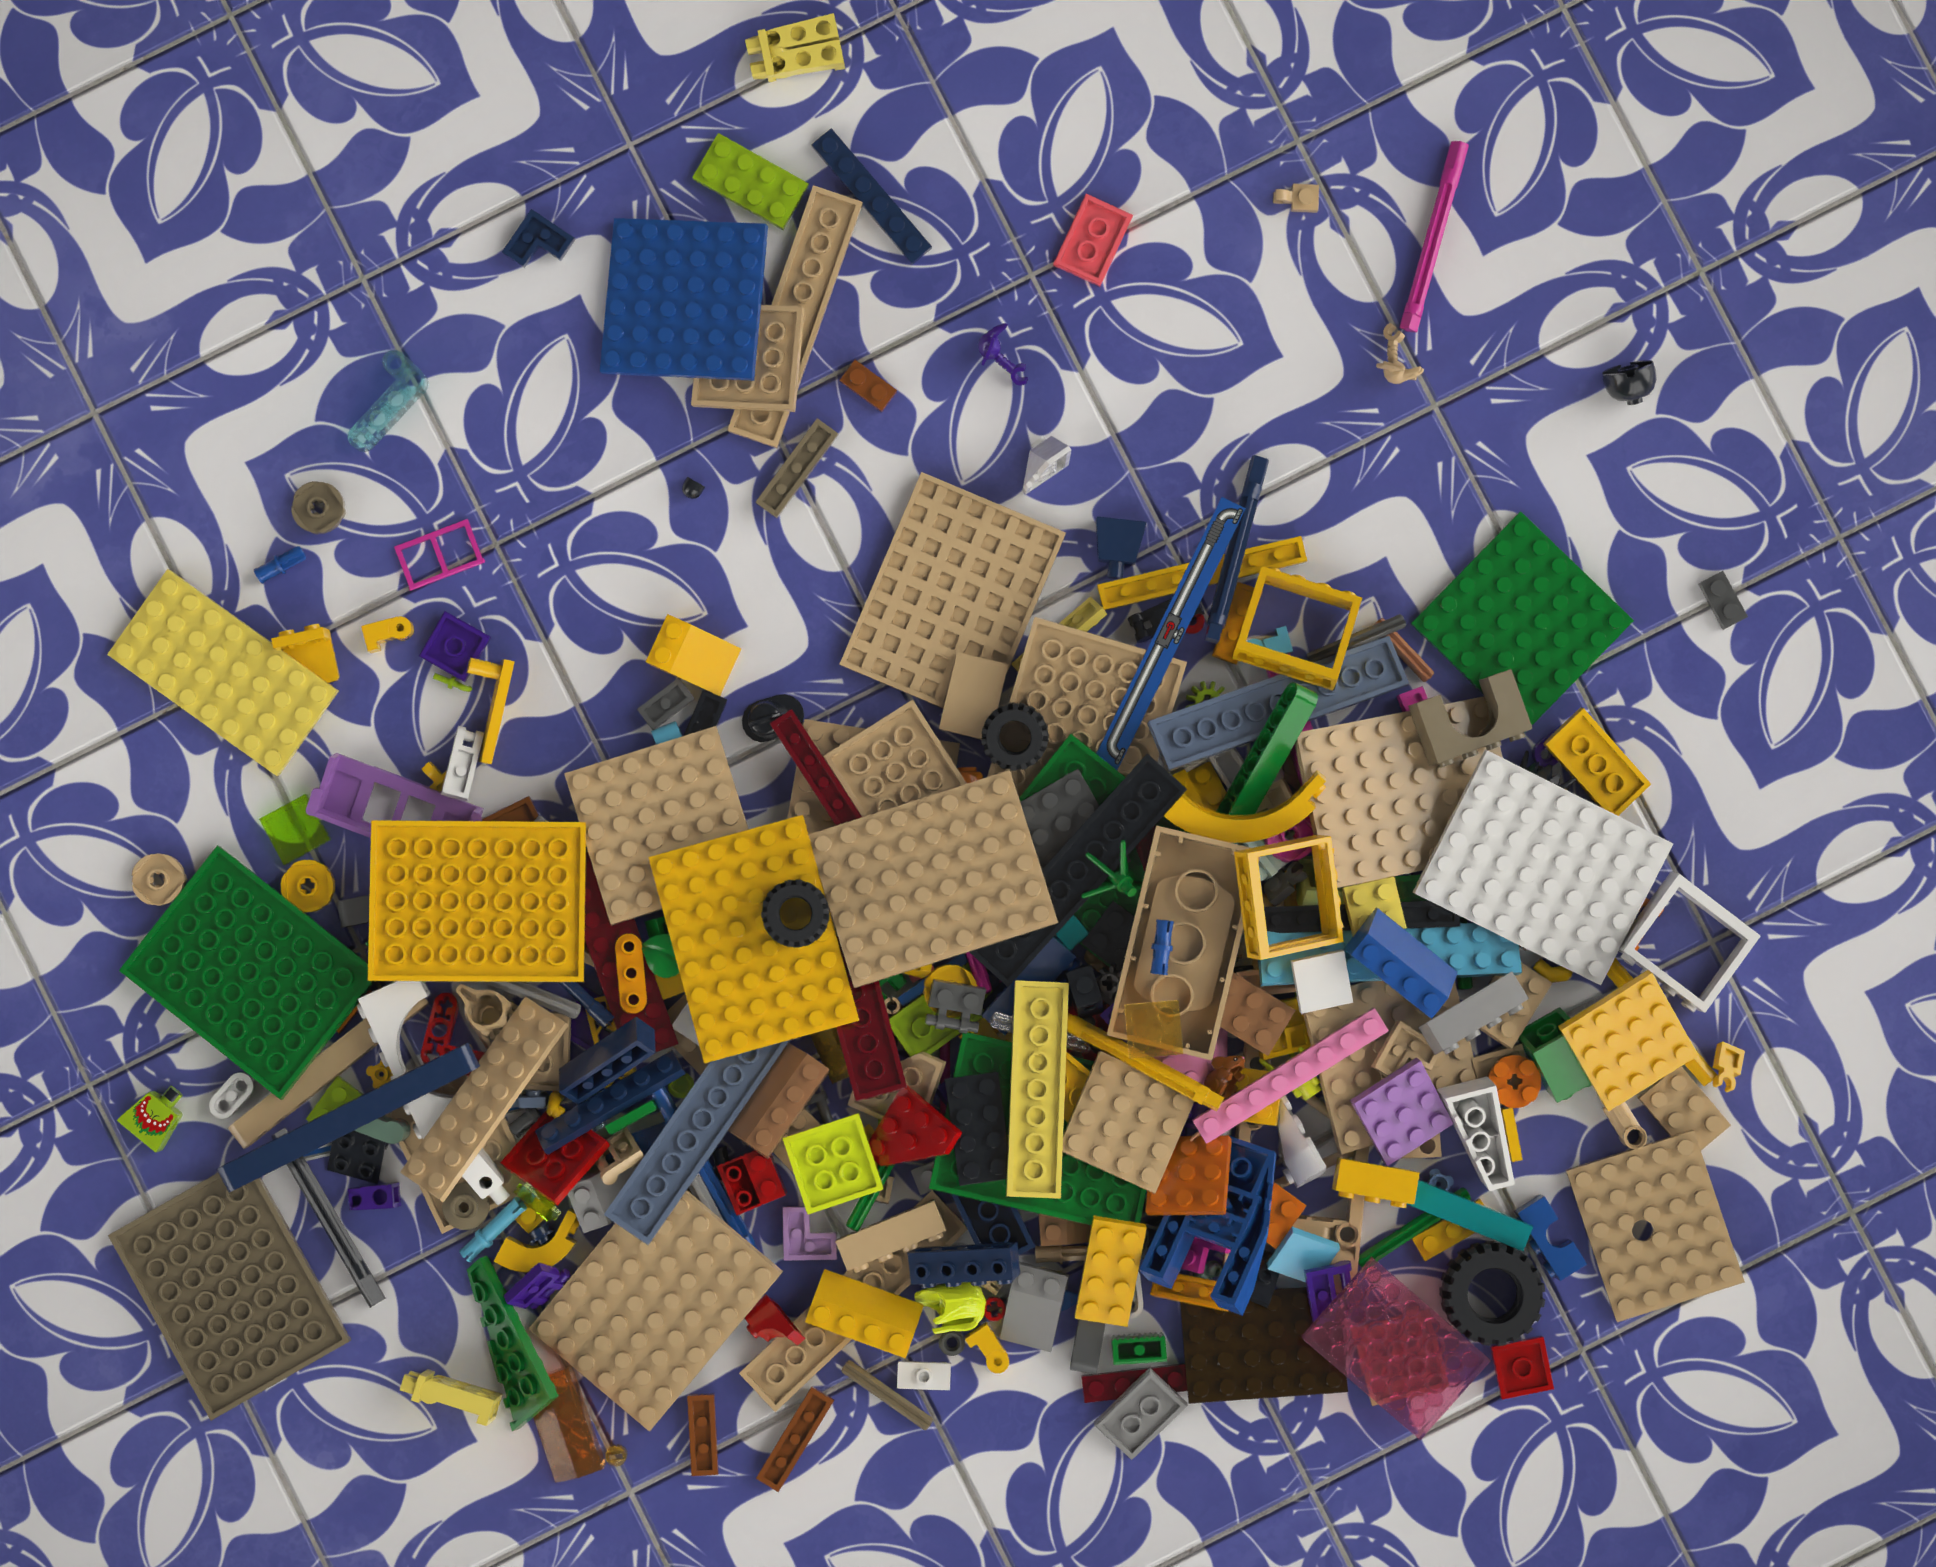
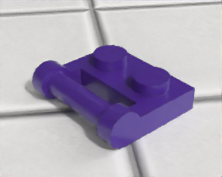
(1321, 1285)

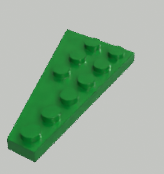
(511, 1348)

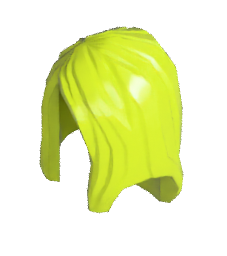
(958, 1306)

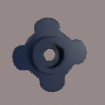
(541, 1235)

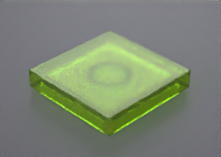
(294, 830)

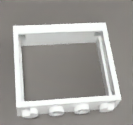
(1670, 885)

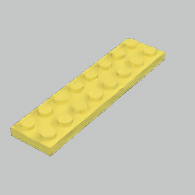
(1037, 1089)

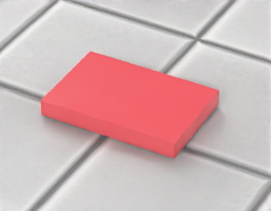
(1093, 240)

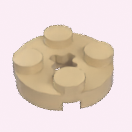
(143, 879)

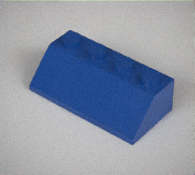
(1402, 963)

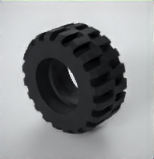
(1522, 1313)

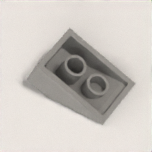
(593, 1197)
(1034, 1307)

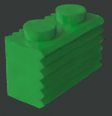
(1139, 1348)

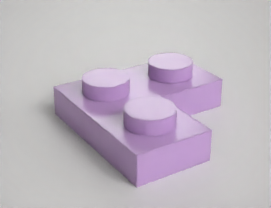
(800, 1243)

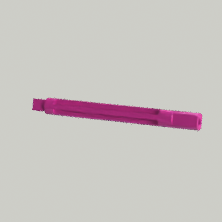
(1448, 186)

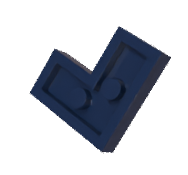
(534, 233)

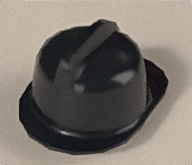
(761, 713)

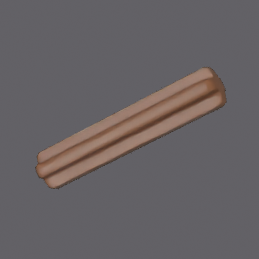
(1409, 656)

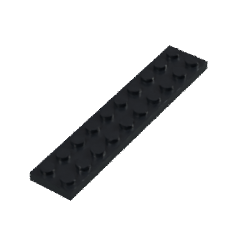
(1125, 816)

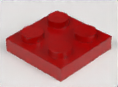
(1522, 1367)

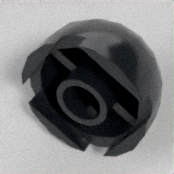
(1631, 381)

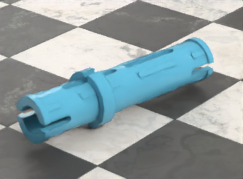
(485, 1236)

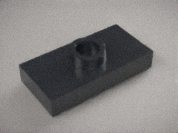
(706, 713)
(1265, 1282)

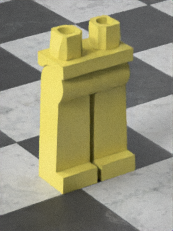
(796, 49)
(453, 1393)

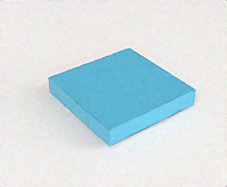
(1302, 1252)

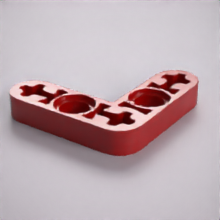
(451, 1013)

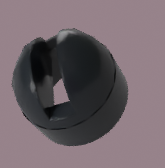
(692, 488)

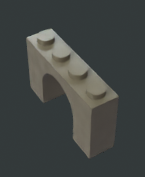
(1444, 742)

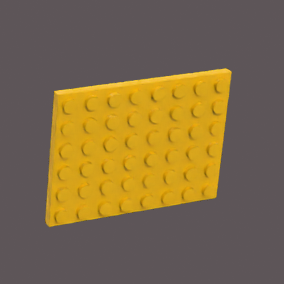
(477, 901)
(735, 976)

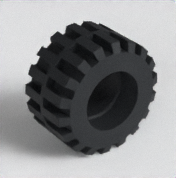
(1004, 757)
(771, 916)

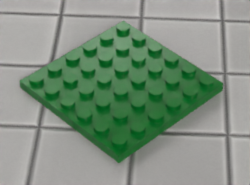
(1524, 612)

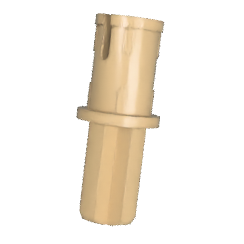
(1060, 1253)

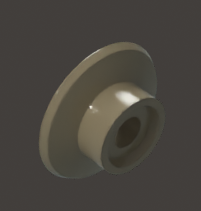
(456, 1216)

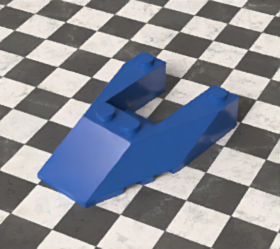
(1240, 1230)

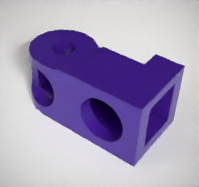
(374, 1197)

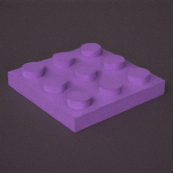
(1401, 1111)

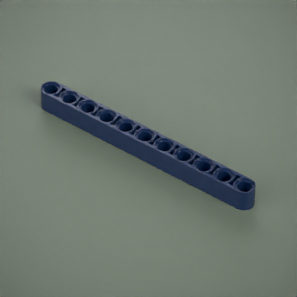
(348, 1117)

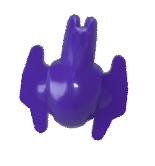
(990, 347)

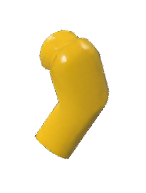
(1553, 974)

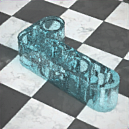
(384, 405)

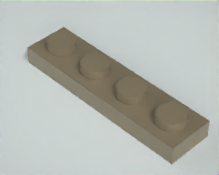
(797, 468)

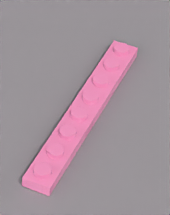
(1290, 1075)

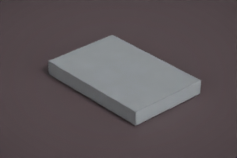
(1140, 1413)

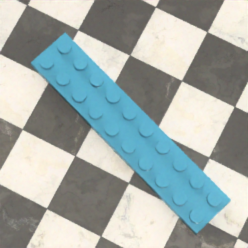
(1465, 948)

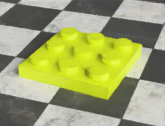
(833, 1163)

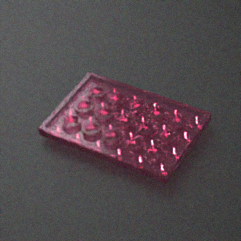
(1396, 1348)

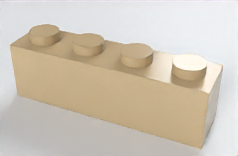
(891, 1235)

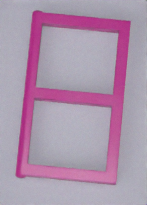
(432, 536)

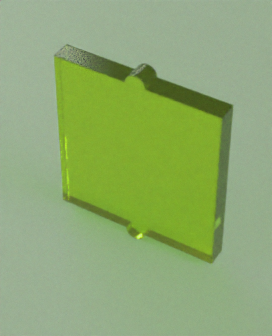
(537, 1201)

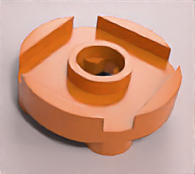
(1525, 1070)

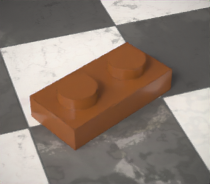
(868, 386)

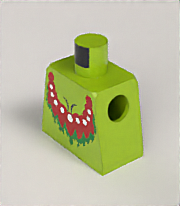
(153, 1118)

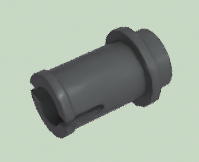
(525, 1121)

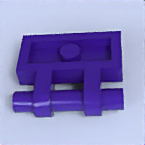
(537, 1286)

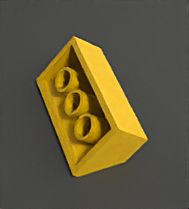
(864, 1313)

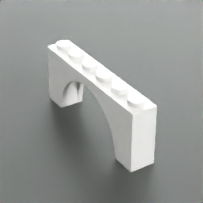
(386, 1013)

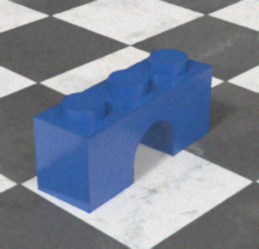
(1560, 1259)

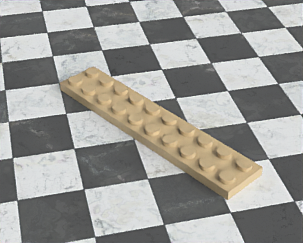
(806, 283)
(787, 1367)

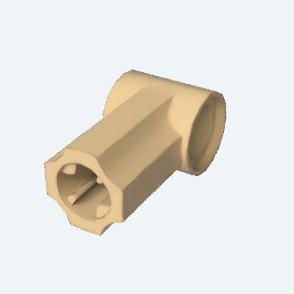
(1623, 1122)

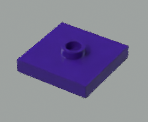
(453, 645)

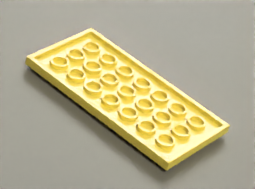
(222, 672)

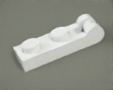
(462, 764)

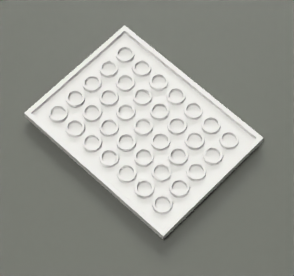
(1542, 867)

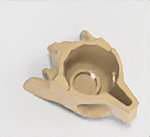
(485, 1011)

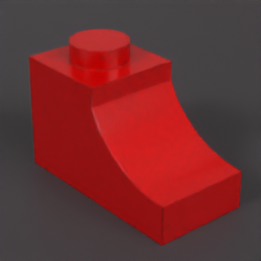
(770, 1321)

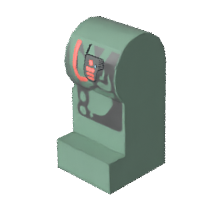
(387, 1129)

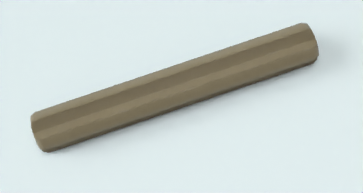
(887, 1395)

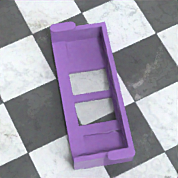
(348, 788)

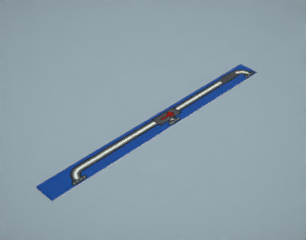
(1170, 632)

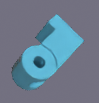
(1279, 643)

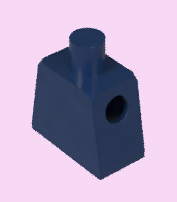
(1118, 543)

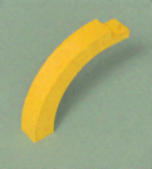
(1251, 827)

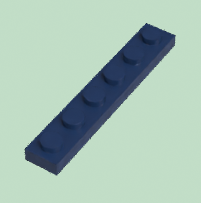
(874, 198)
(609, 1102)

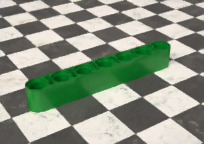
(1269, 751)

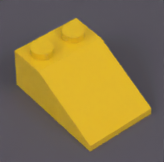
(693, 655)

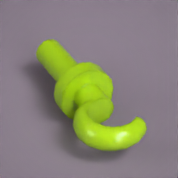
(452, 682)

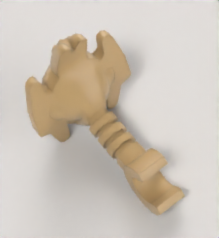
(1394, 370)

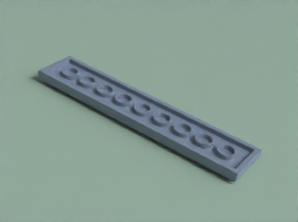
(1241, 714)
(689, 1141)

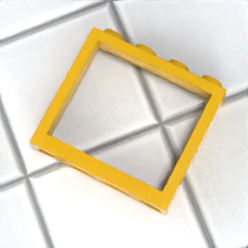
(1285, 663)
(1252, 900)

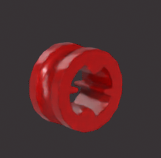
(1000, 1303)

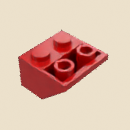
(751, 1181)

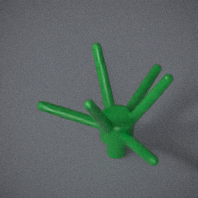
(1119, 879)

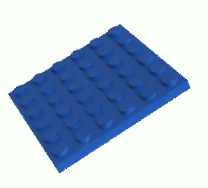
(684, 299)

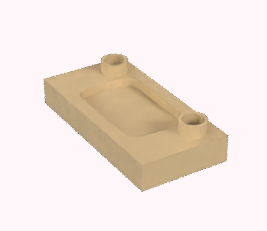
(1196, 887)

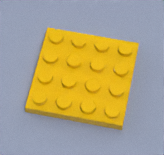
(1628, 1040)

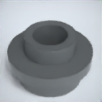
(952, 1351)

